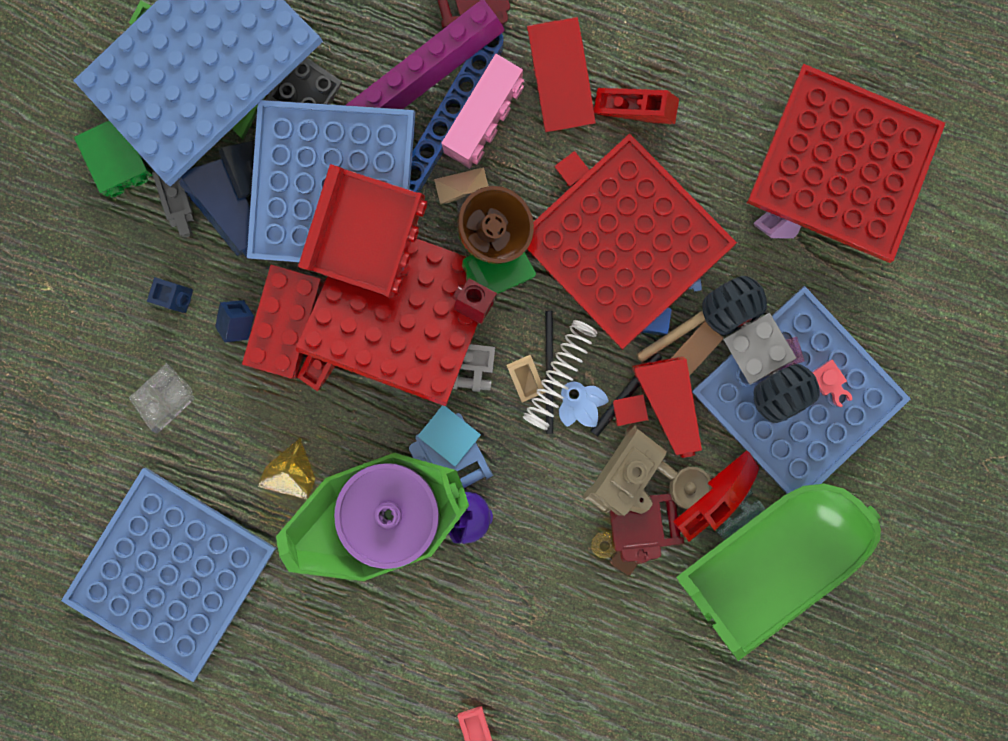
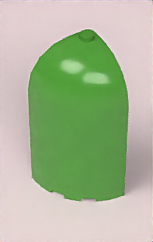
(781, 563)

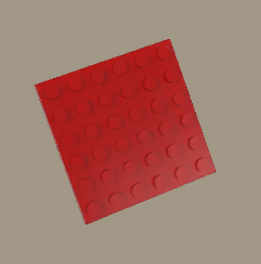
(846, 163)
(627, 241)
(402, 339)

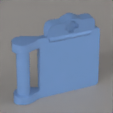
(424, 452)

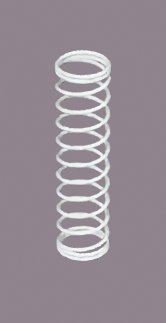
(582, 327)

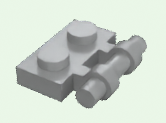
(479, 360)

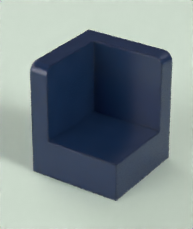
(234, 321)

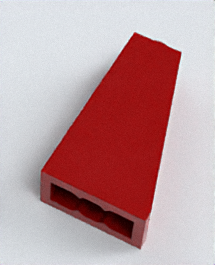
(671, 399)

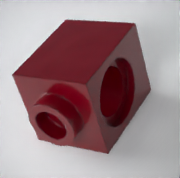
(475, 311)

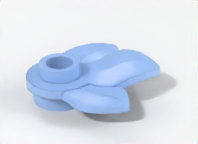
(582, 408)

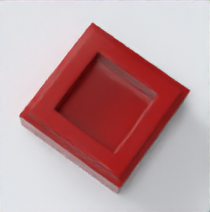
(571, 169)

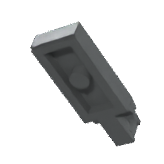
(175, 205)

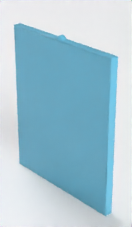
(449, 435)

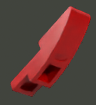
(726, 494)

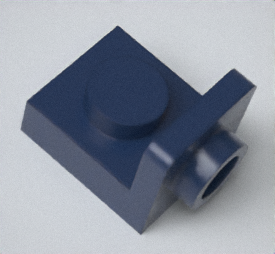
(170, 295)

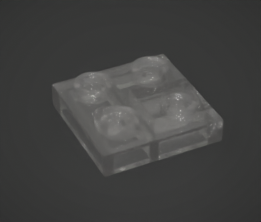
(162, 398)

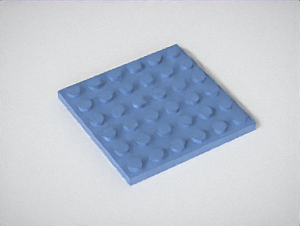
(293, 158)
(822, 436)
(168, 574)

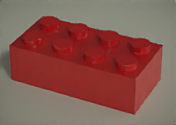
(281, 321)

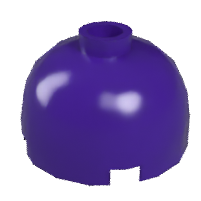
(473, 522)

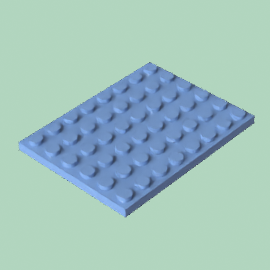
(194, 74)

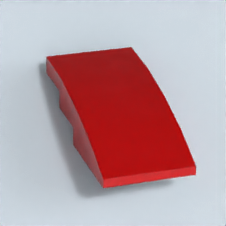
(561, 74)

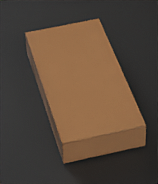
(699, 346)

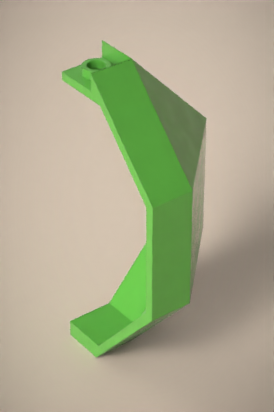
(310, 538)

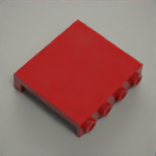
(362, 231)

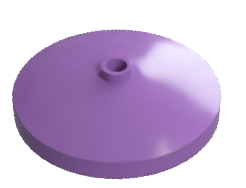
(362, 517)

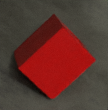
(630, 410)

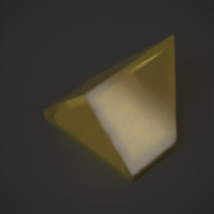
(289, 473)

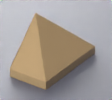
(459, 185)
(525, 378)

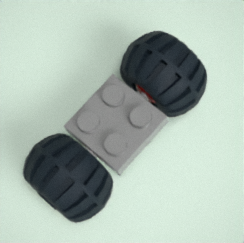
(760, 349)

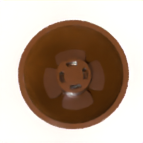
(507, 222)

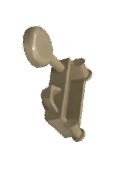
(630, 470)

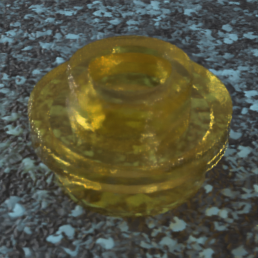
(603, 536)

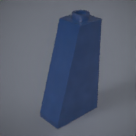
(216, 198)

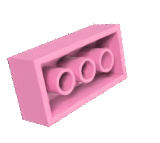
(483, 111)

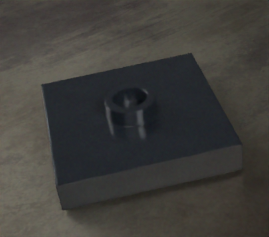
(239, 166)

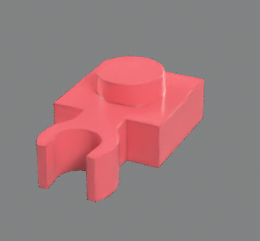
(830, 381)

